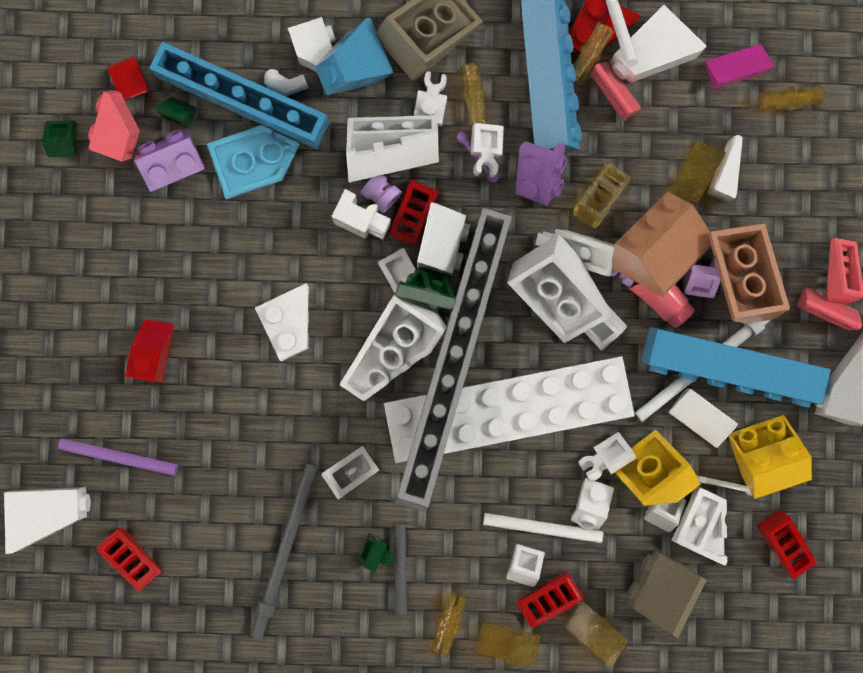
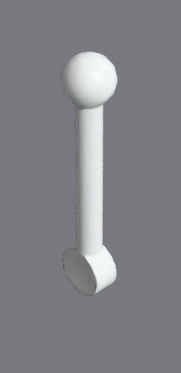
(724, 484)

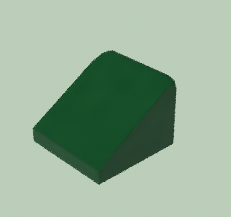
(177, 111)
(60, 138)

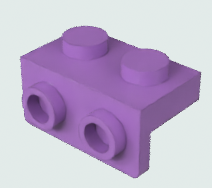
(168, 159)
(540, 172)

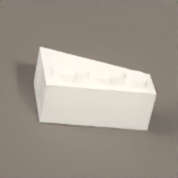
(390, 144)

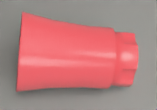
(671, 308)

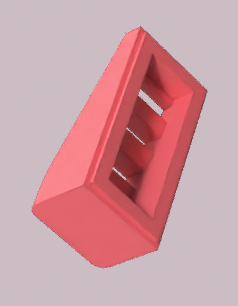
(844, 281)

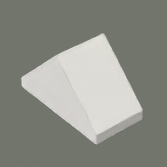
(350, 472)

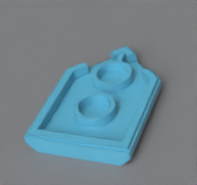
(251, 159)

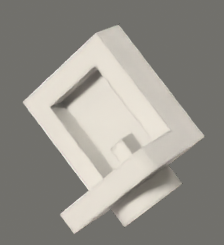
(592, 505)

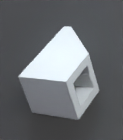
(312, 41)

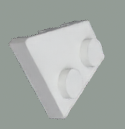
(287, 321)
(704, 525)

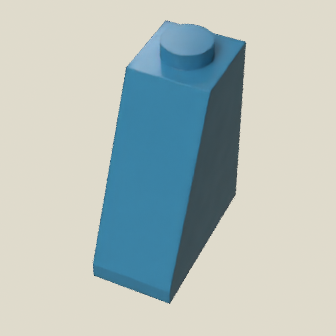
(354, 61)

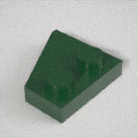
(428, 287)

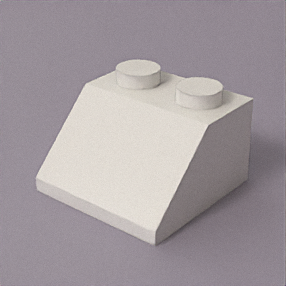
(442, 240)

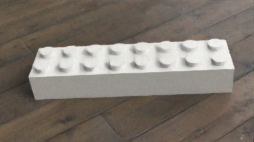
(522, 407)

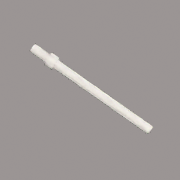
(680, 383)

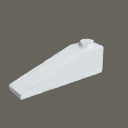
(398, 340)
(845, 389)

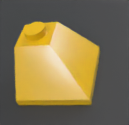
(658, 472)

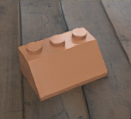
(662, 244)
(749, 273)

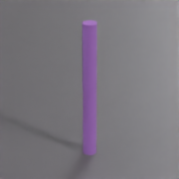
(117, 457)

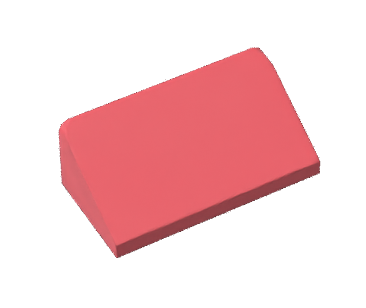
(615, 90)
(833, 312)

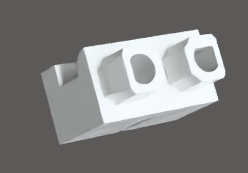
(359, 220)

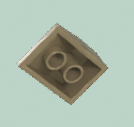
(426, 32)
(665, 592)

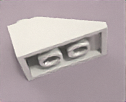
(559, 289)

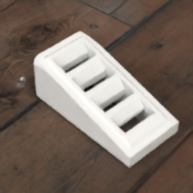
(725, 179)

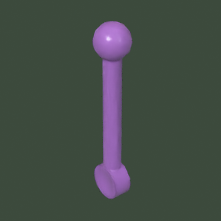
(462, 137)

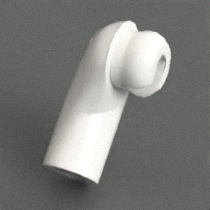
(282, 85)

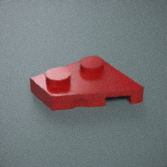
(589, 16)

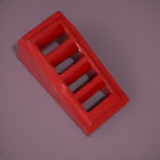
(404, 208)
(775, 528)
(121, 566)
(555, 609)

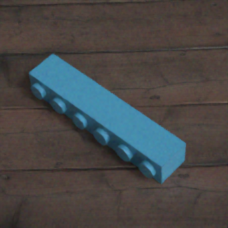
(551, 74)
(239, 95)
(735, 366)

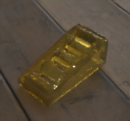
(592, 211)

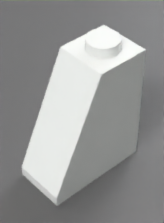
(658, 47)
(40, 513)

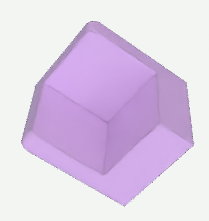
(702, 280)

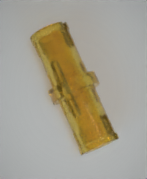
(592, 51)
(473, 94)
(790, 98)
(449, 624)

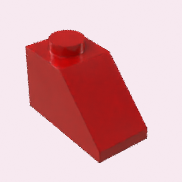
(150, 351)

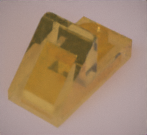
(509, 644)

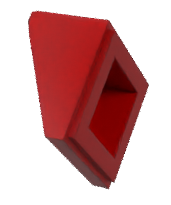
(128, 78)

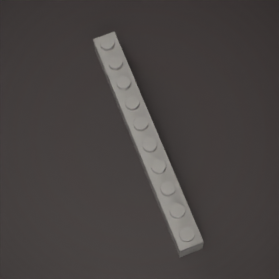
(453, 361)

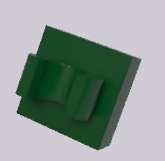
(375, 552)

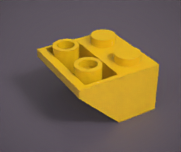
(771, 456)

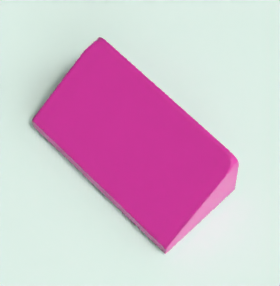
(738, 66)

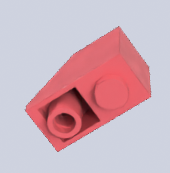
(114, 129)

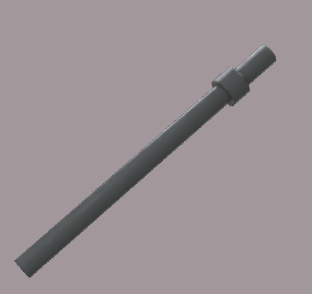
(266, 606)

